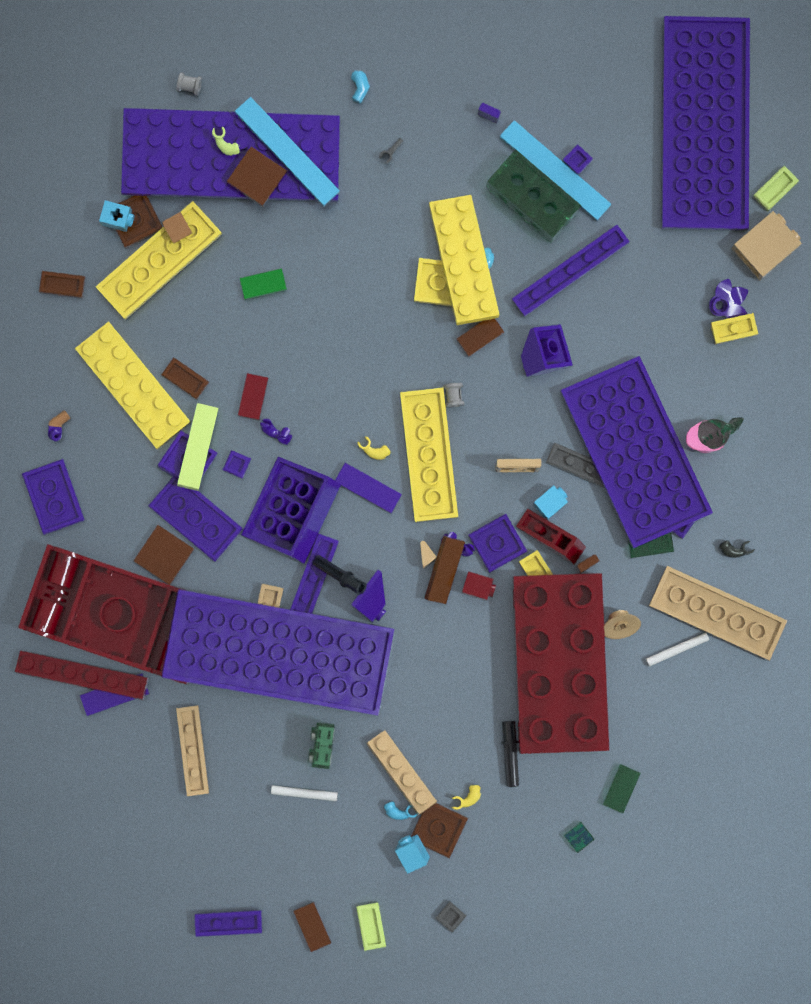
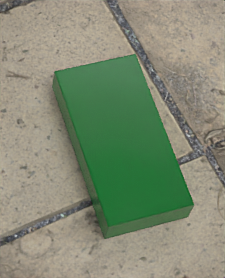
(263, 284)

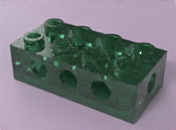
(533, 181)

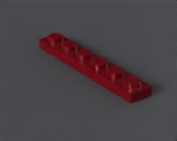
(81, 675)

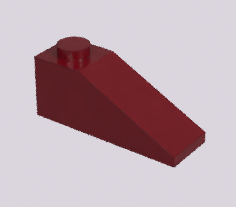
(551, 536)

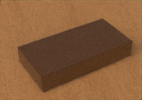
(62, 284)
(480, 336)
(185, 378)
(586, 564)
(312, 926)

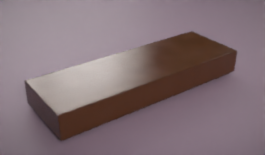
(444, 569)

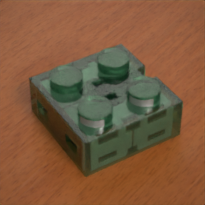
(323, 745)

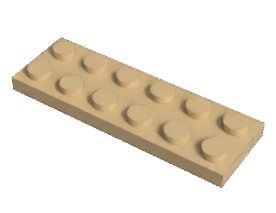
(718, 613)

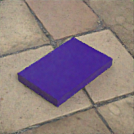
(53, 497)

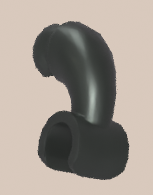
(731, 551)

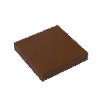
(256, 176)
(145, 221)
(164, 555)
(440, 829)

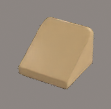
(427, 554)

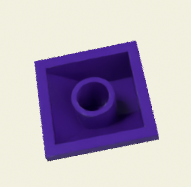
(545, 351)
(372, 601)

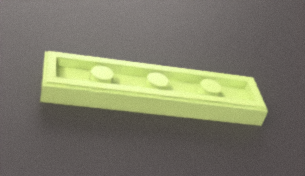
(197, 447)

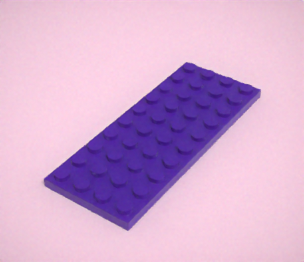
(705, 123)
(178, 156)
(277, 652)

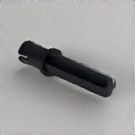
(345, 578)
(510, 753)

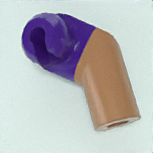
(55, 425)

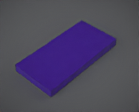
(196, 518)

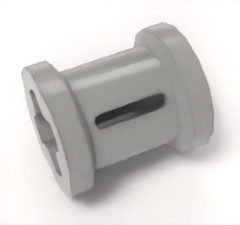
(189, 83)
(453, 394)

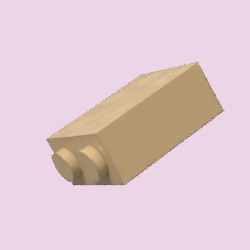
(767, 245)

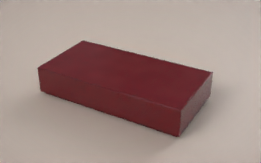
(253, 396)

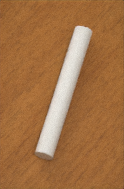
(677, 649)
(304, 793)

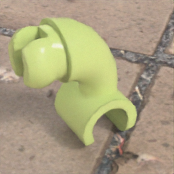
(226, 148)

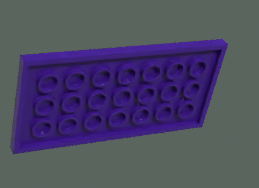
(636, 452)

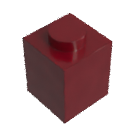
(478, 586)

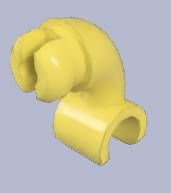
(378, 453)
(473, 797)

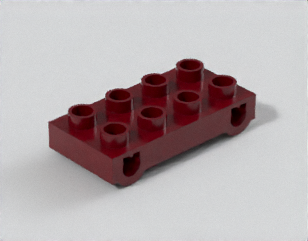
(101, 609)
(560, 663)

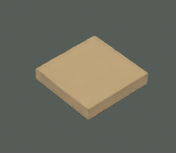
(517, 465)

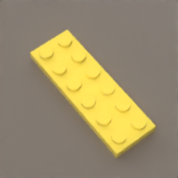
(463, 260)
(157, 263)
(132, 385)
(429, 455)

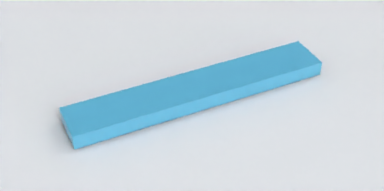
(287, 151)
(556, 170)

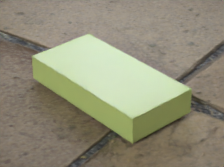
(776, 188)
(371, 926)

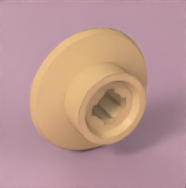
(621, 625)

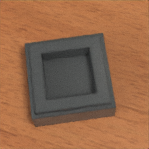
(451, 916)

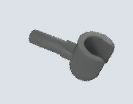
(391, 151)

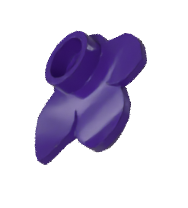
(731, 300)

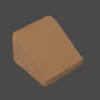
(176, 227)

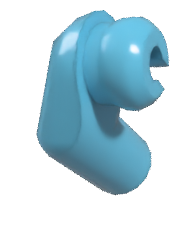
(362, 86)

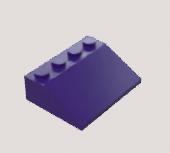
(291, 509)

